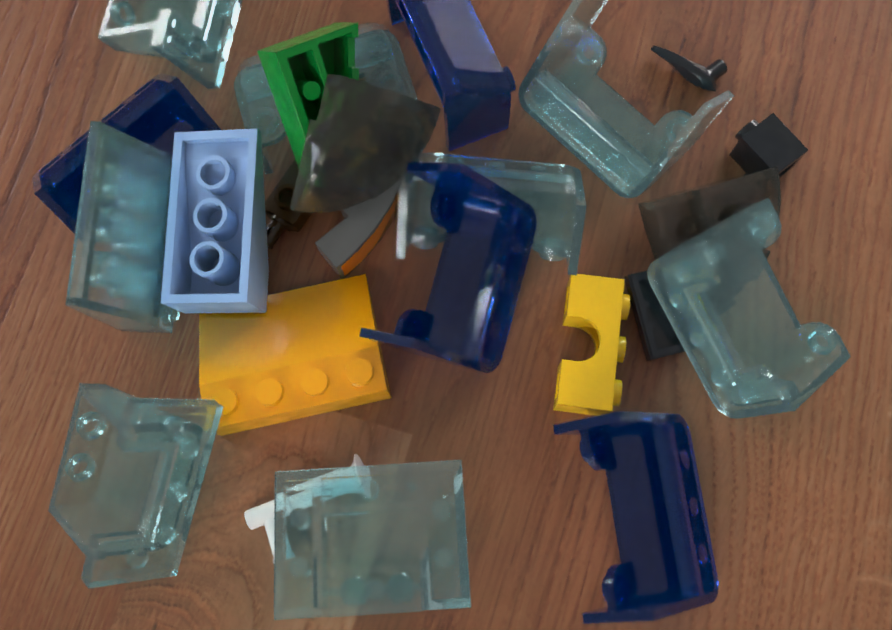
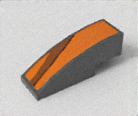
(360, 231)

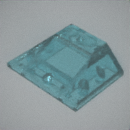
(370, 540)

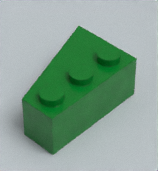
(299, 74)

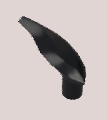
(694, 73)

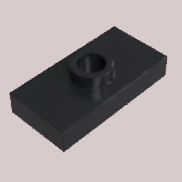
(652, 323)

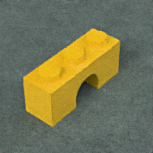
(597, 308)

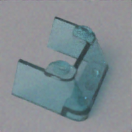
(594, 119)
(550, 188)

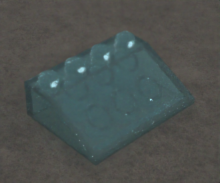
(122, 233)

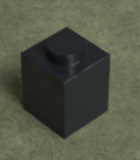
(767, 146)

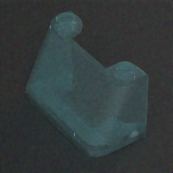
(739, 320)

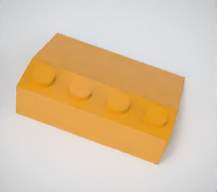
(293, 358)

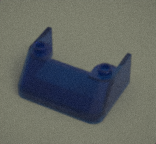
(460, 65)
(148, 115)
(476, 273)
(656, 515)

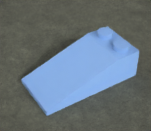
(216, 224)

